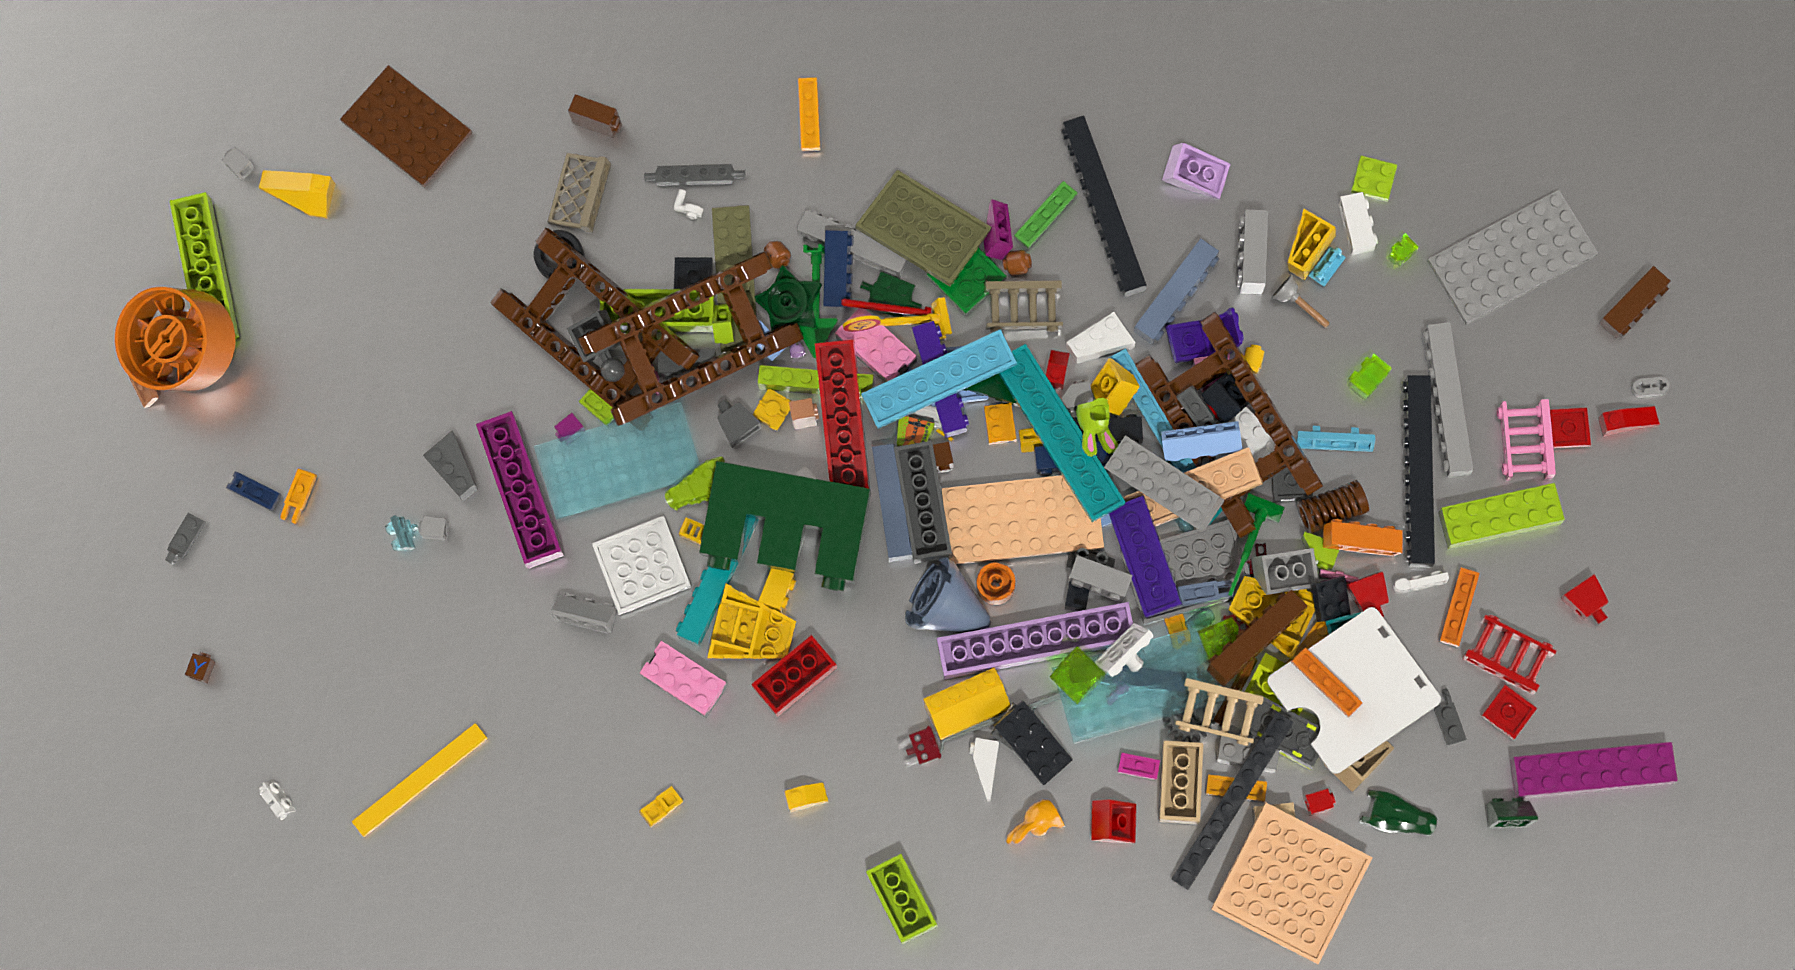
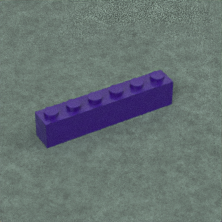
(949, 408)

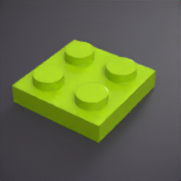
(1374, 178)

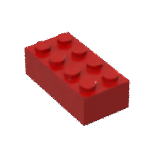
(794, 676)

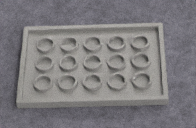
(1197, 559)

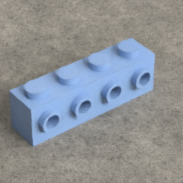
(1201, 441)

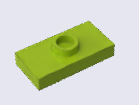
(597, 407)

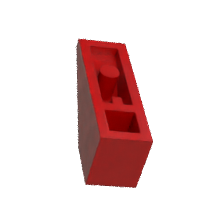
(1627, 420)

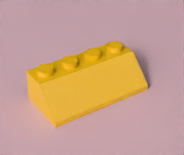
(967, 703)

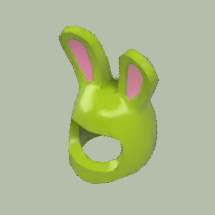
(1094, 419)

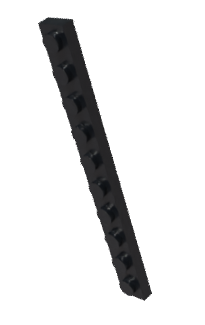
(1232, 800)

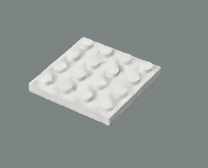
(641, 565)

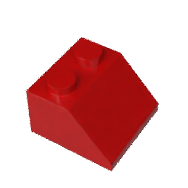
(1113, 821)

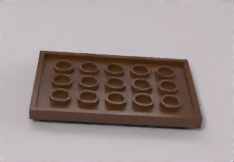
(406, 126)

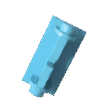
(1327, 266)

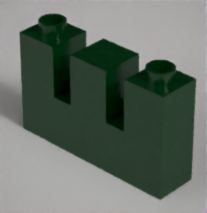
(788, 507)

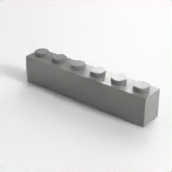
(864, 249)

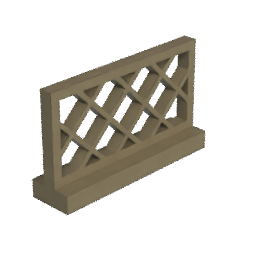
(593, 198)

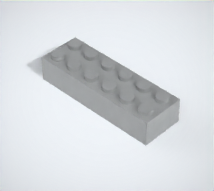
(1164, 483)

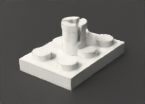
(1125, 651)

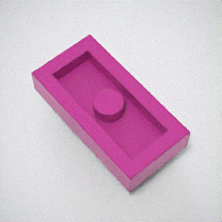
(1138, 766)

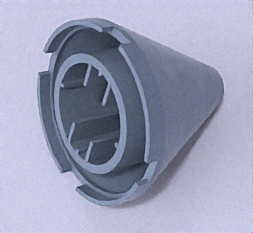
(946, 601)

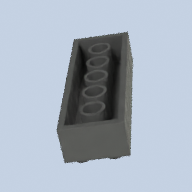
(922, 502)

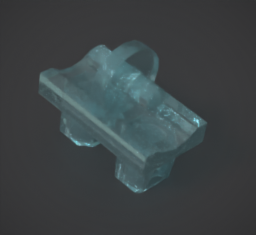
(404, 533)

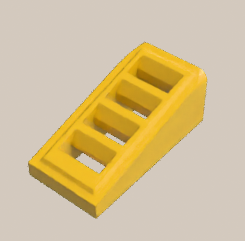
(682, 533)

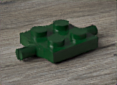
(892, 292)

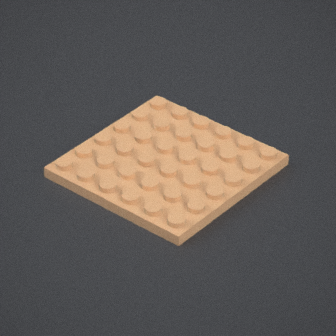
(1291, 883)

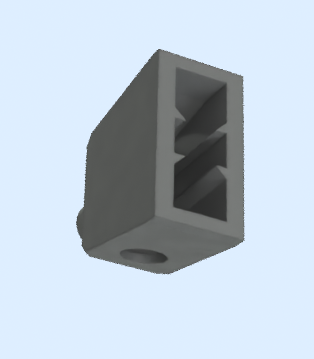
(737, 422)

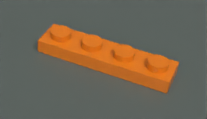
(1459, 607)
(1326, 682)

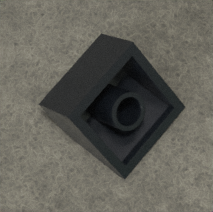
(1225, 397)

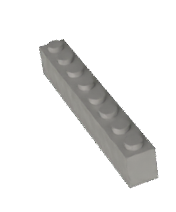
(1448, 399)

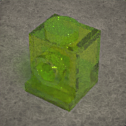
(1403, 250)

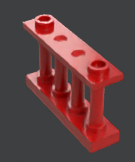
(1493, 665)

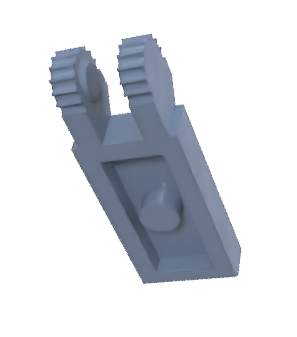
(1203, 592)

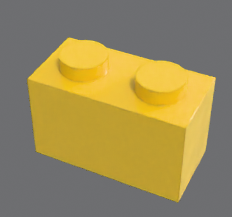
(777, 588)

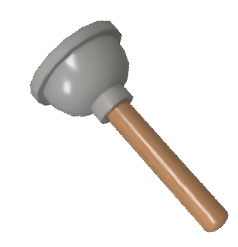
(1288, 291)

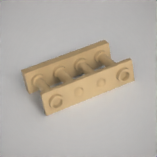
(1232, 696)

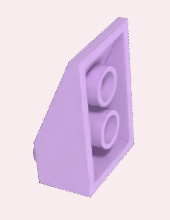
(1196, 171)

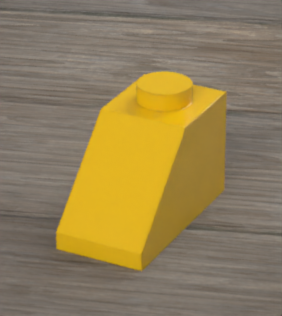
(806, 796)

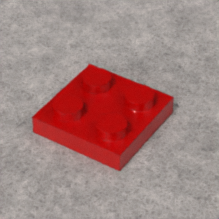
(1570, 428)
(1509, 712)

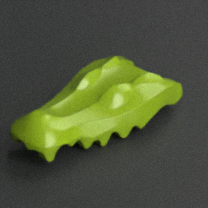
(695, 486)

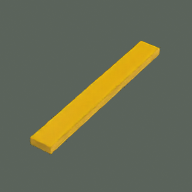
(419, 780)

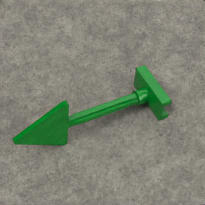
(823, 325)
(1262, 510)

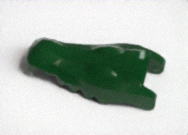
(1396, 815)

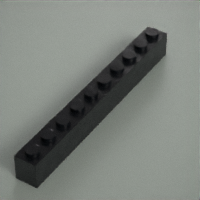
(1104, 206)
(1419, 471)

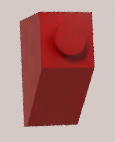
(1057, 368)

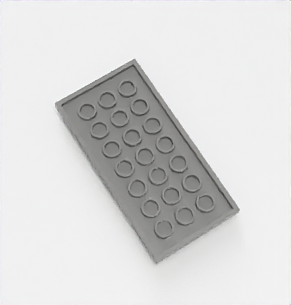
(1512, 256)

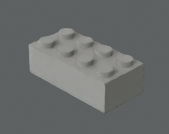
(1253, 252)

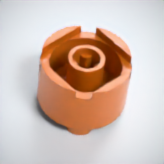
(999, 573)

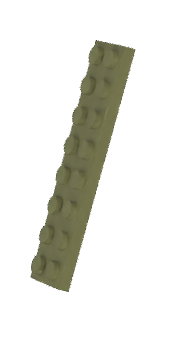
(732, 246)

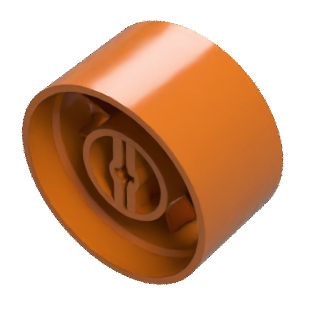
(192, 341)

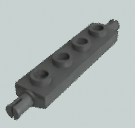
(694, 175)

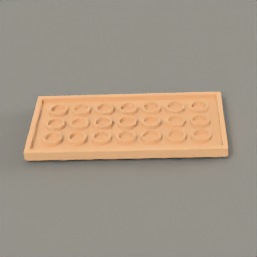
(1017, 520)

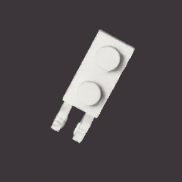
(1420, 582)

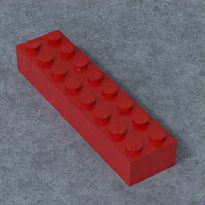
(842, 413)

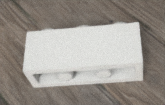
(1357, 223)

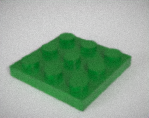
(968, 287)

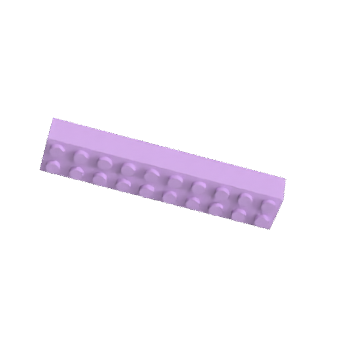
(1032, 640)

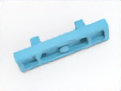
(1336, 441)

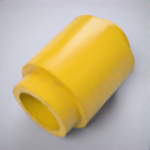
(1254, 357)

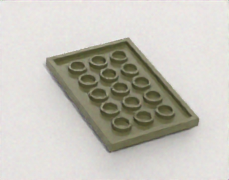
(923, 227)

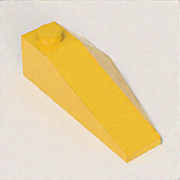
(303, 191)

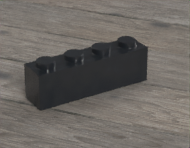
(1119, 427)

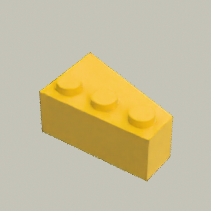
(1311, 242)

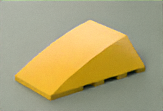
(1252, 601)
(749, 629)

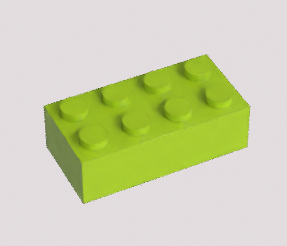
(901, 899)

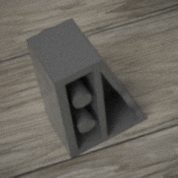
(451, 465)

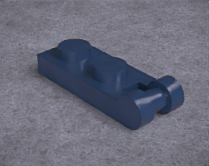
(254, 491)

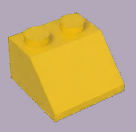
(1115, 385)

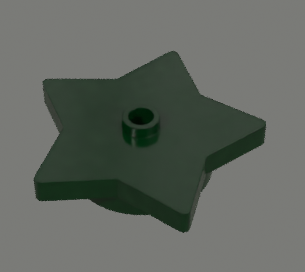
(788, 288)

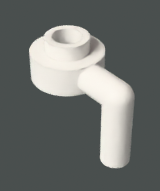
(691, 211)

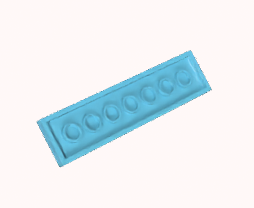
(939, 379)

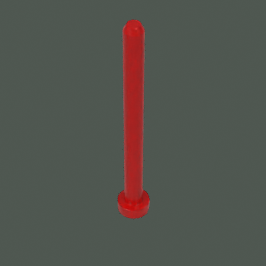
(886, 307)

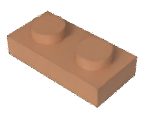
(146, 395)

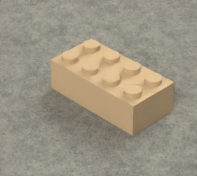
(1181, 782)

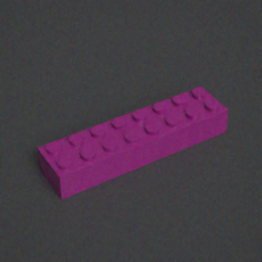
(519, 490)
(1593, 770)

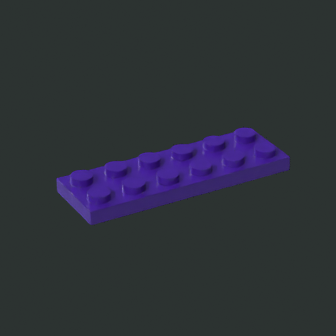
(1145, 557)

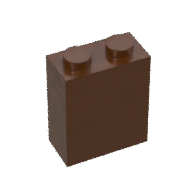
(594, 116)

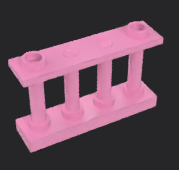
(1544, 448)

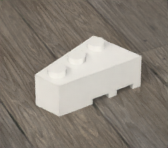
(1101, 339)

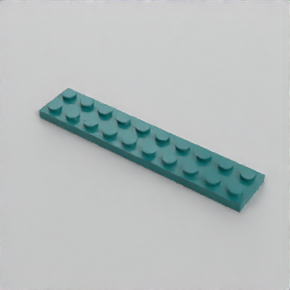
(1060, 436)

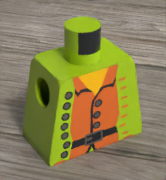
(914, 431)

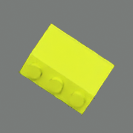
(1258, 683)

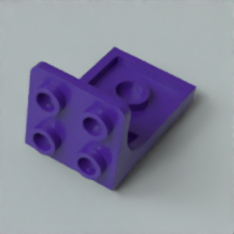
(1190, 341)

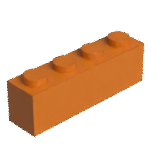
(1362, 538)

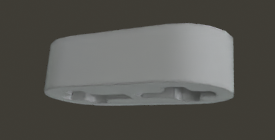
(1650, 391)

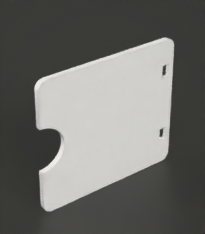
(1376, 672)

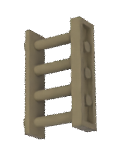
(1013, 289)

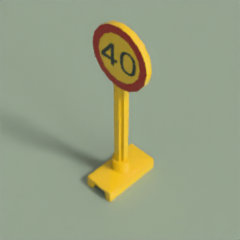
(939, 316)

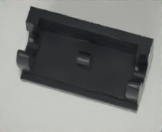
(1076, 598)

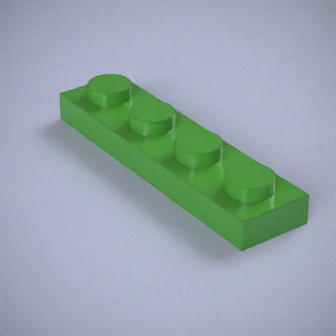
(1045, 215)

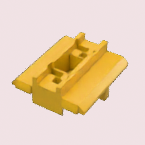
(772, 409)

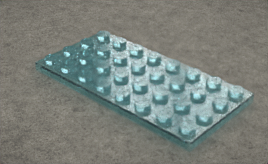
(617, 461)
(1146, 694)

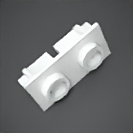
(271, 792)

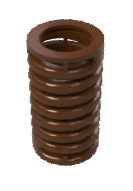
(1338, 509)

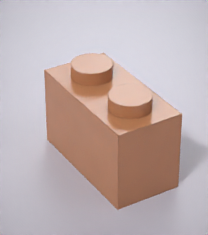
(803, 413)

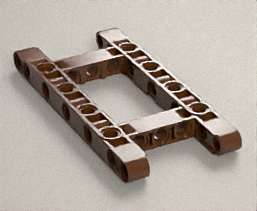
(568, 355)
(708, 371)
(1205, 373)

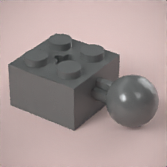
(611, 368)

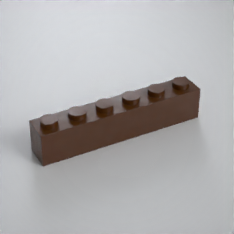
(1256, 637)

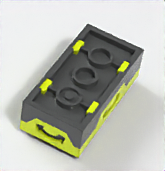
(1297, 741)

